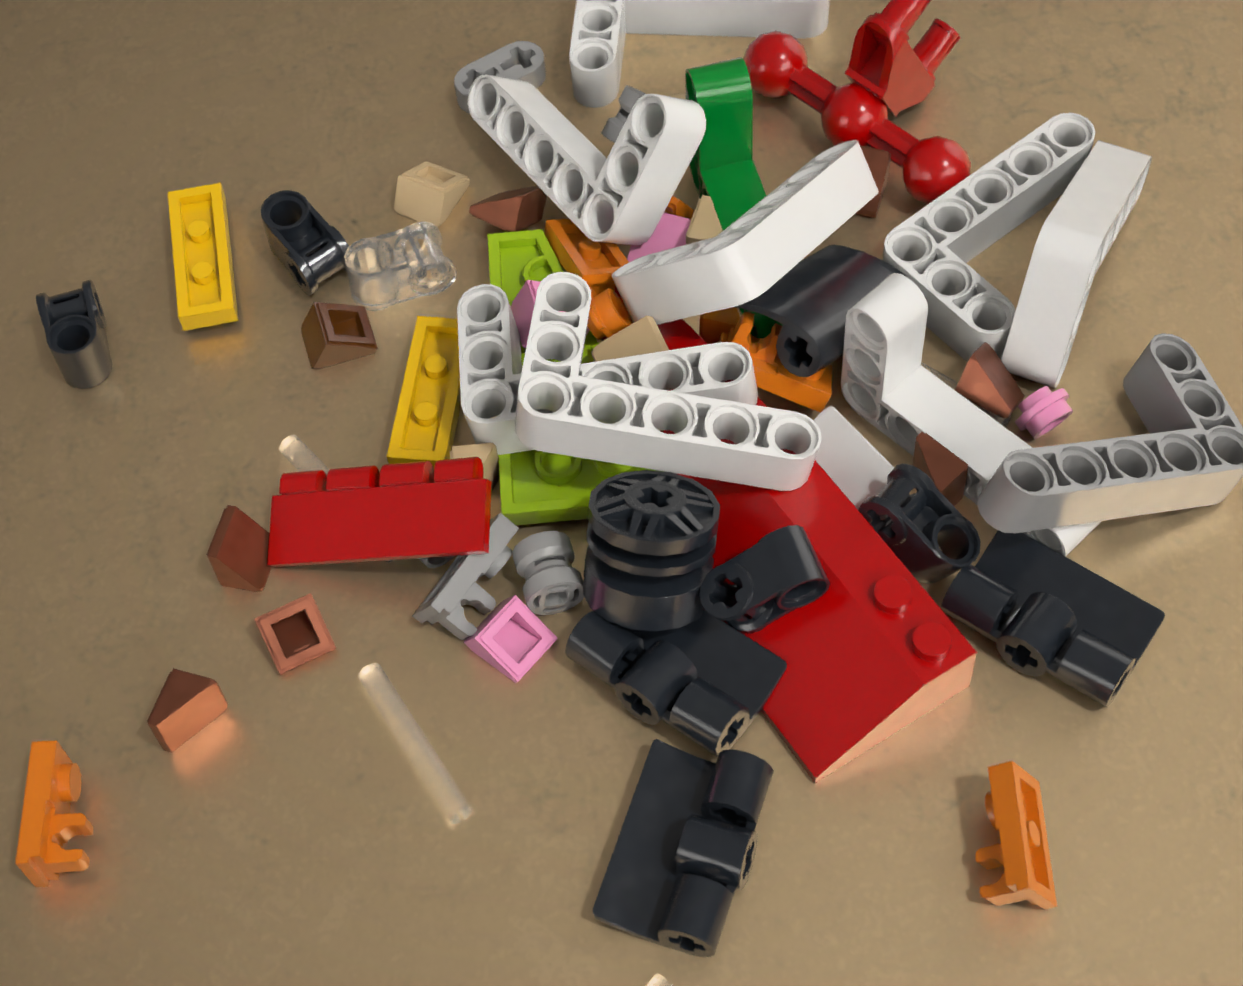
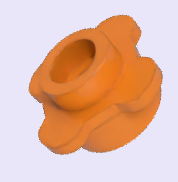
(607, 314)

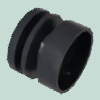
(649, 549)

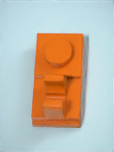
(582, 256)
(772, 375)
(1018, 815)
(46, 816)

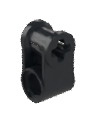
(302, 239)
(77, 335)
(921, 525)
(767, 580)

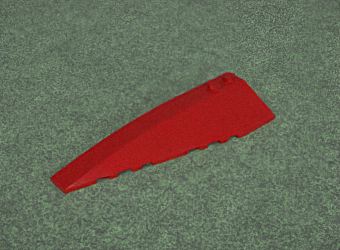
(864, 651)

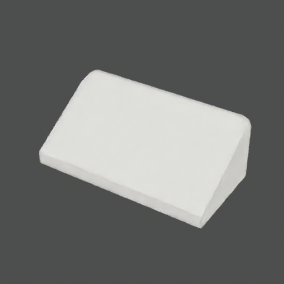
(850, 458)

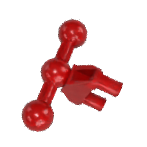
(884, 79)

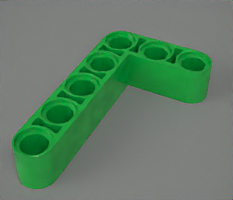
(724, 157)

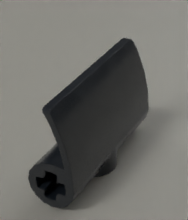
(815, 303)
(1053, 615)
(692, 677)
(684, 847)

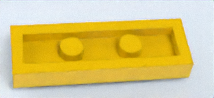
(202, 257)
(429, 394)

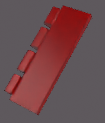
(356, 520)

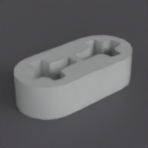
(514, 61)

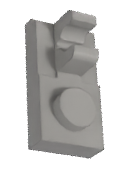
(459, 583)

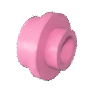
(1043, 411)

